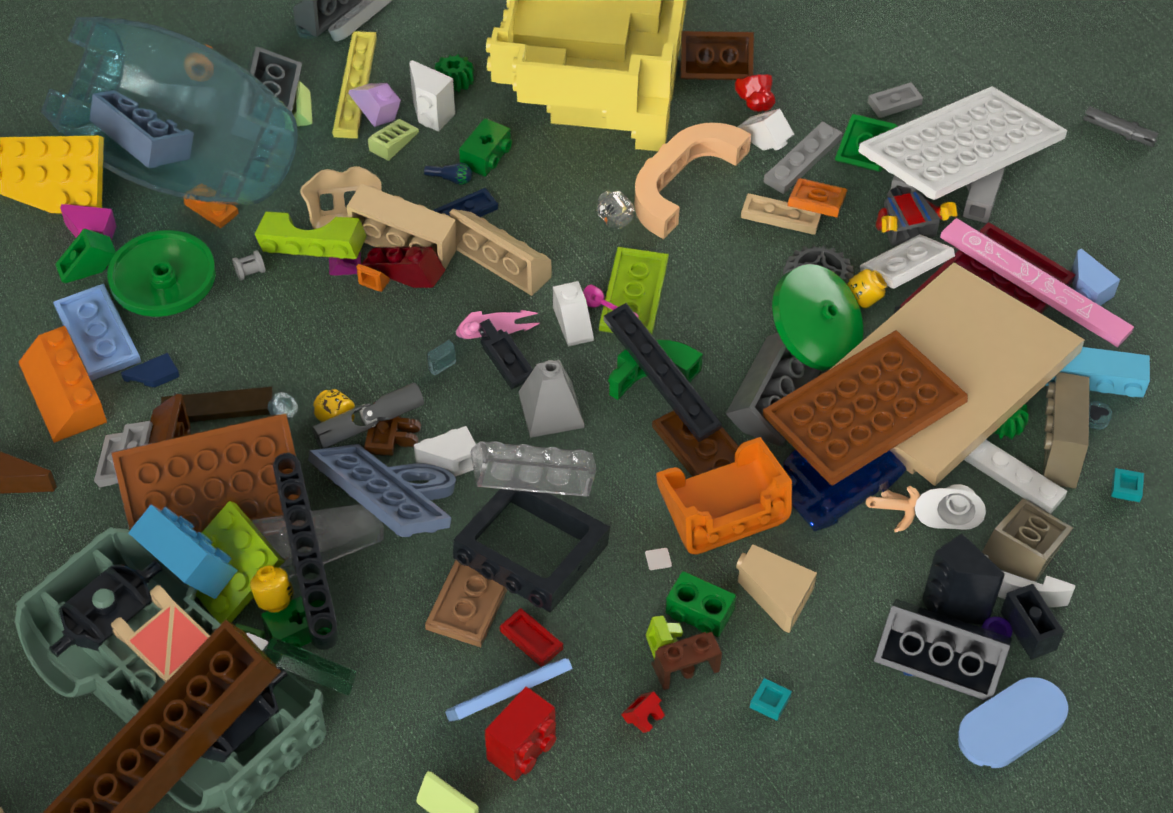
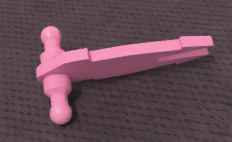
(502, 320)

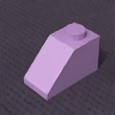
(376, 102)

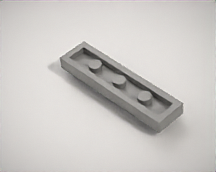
(802, 157)

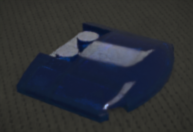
(824, 504)

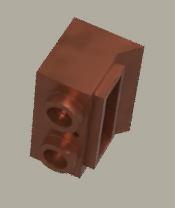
(684, 655)

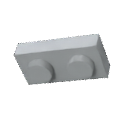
(895, 100)

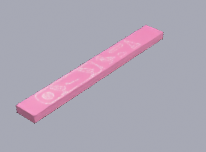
(1037, 282)

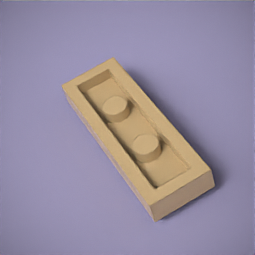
(779, 214)

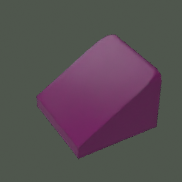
(343, 266)

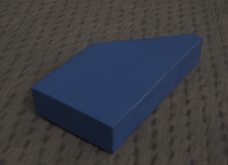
(152, 372)

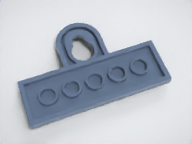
(387, 490)

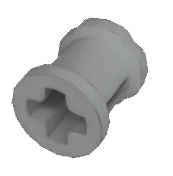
(248, 265)

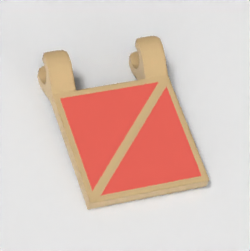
(166, 638)

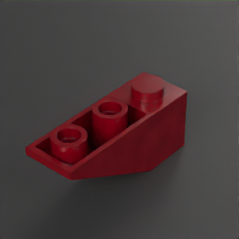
(407, 265)

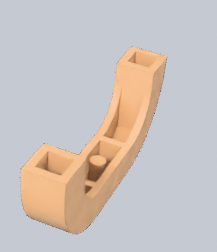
(693, 142)

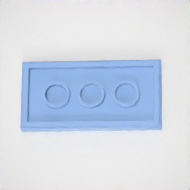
(97, 332)
(508, 689)

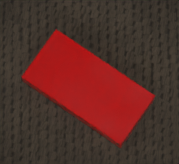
(531, 637)

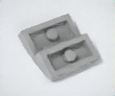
(132, 436)

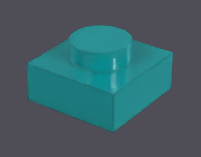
(1127, 485)
(770, 699)

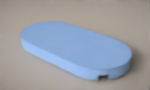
(1012, 722)

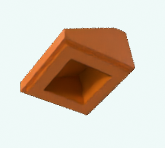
(371, 278)

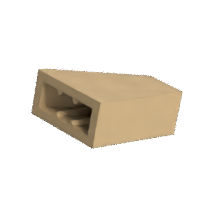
(776, 584)

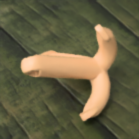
(896, 501)

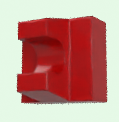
(639, 710)

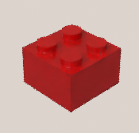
(521, 734)

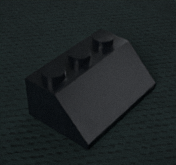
(962, 582)

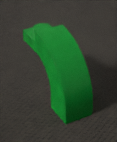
(628, 371)

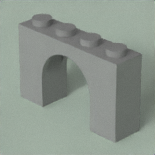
(980, 198)

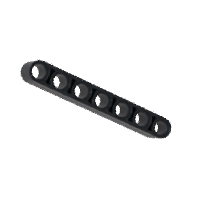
(307, 562)

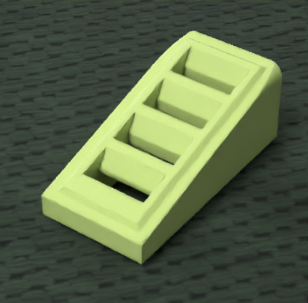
(378, 140)

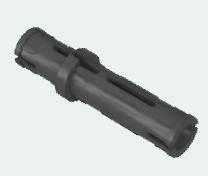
(1121, 126)

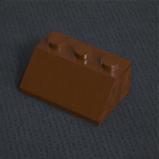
(716, 55)
(169, 420)

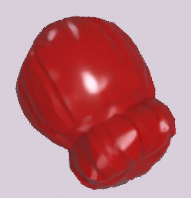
(756, 92)

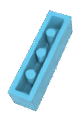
(1112, 371)

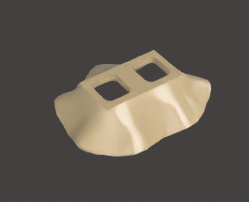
(337, 184)

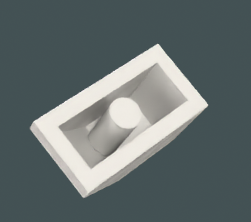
(768, 130)
(572, 313)

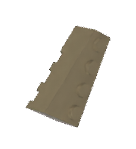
(1066, 428)

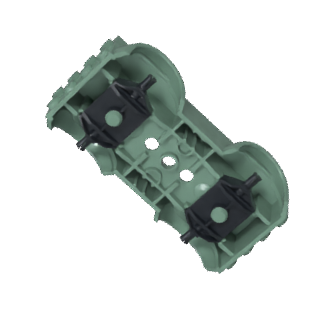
(75, 651)

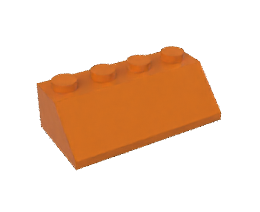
(61, 385)

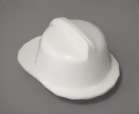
(950, 508)

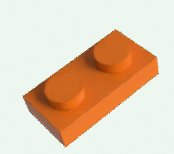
(215, 213)

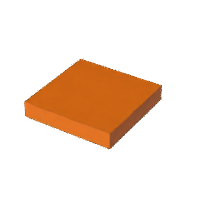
(817, 197)

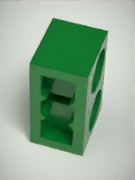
(702, 598)

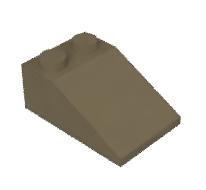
(1026, 541)

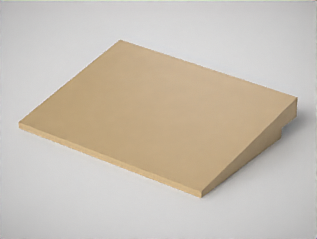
(984, 345)

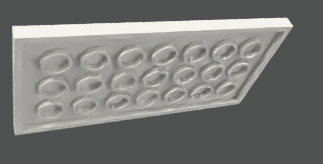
(962, 142)

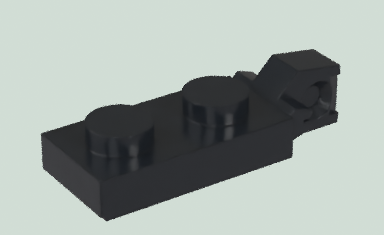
(504, 354)

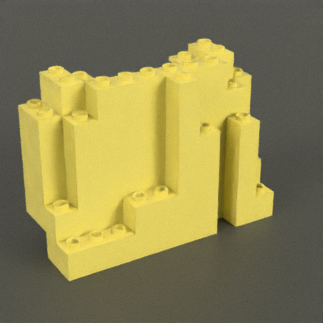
(593, 61)

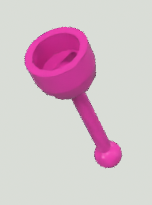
(595, 297)

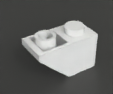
(447, 451)

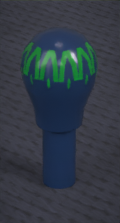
(457, 173)

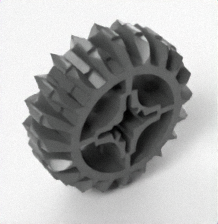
(821, 257)

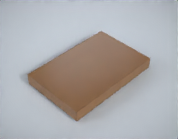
(466, 606)

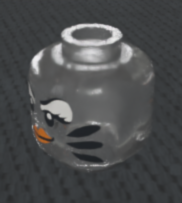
(615, 209)

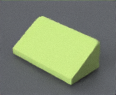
(302, 105)
(440, 797)

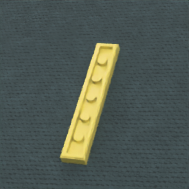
(356, 74)

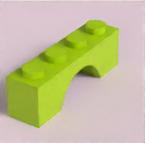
(338, 239)

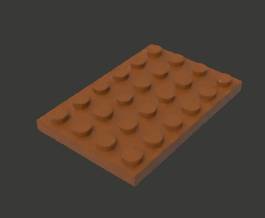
(864, 407)
(205, 471)

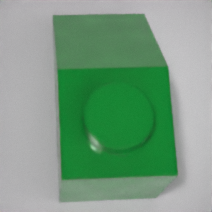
(85, 256)

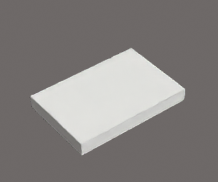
(909, 260)

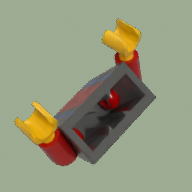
(911, 215)

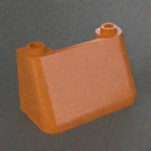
(728, 500)

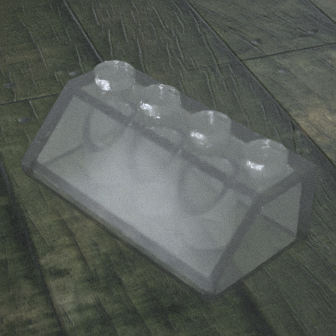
(533, 468)

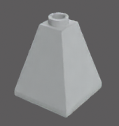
(550, 400)

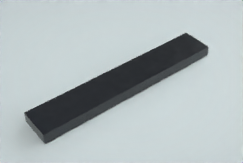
(662, 372)

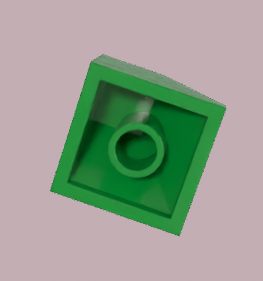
(858, 131)

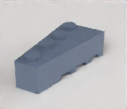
(139, 130)

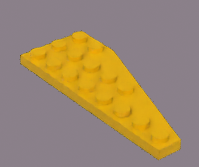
(52, 171)

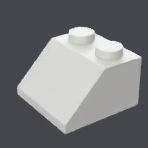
(432, 96)

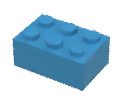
(183, 550)

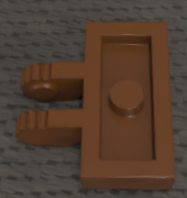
(384, 436)

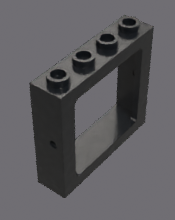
(540, 591)

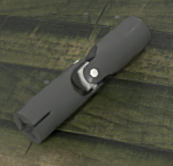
(385, 408)

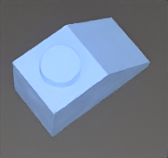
(1093, 279)

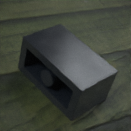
(1032, 621)

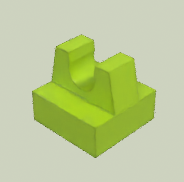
(662, 633)

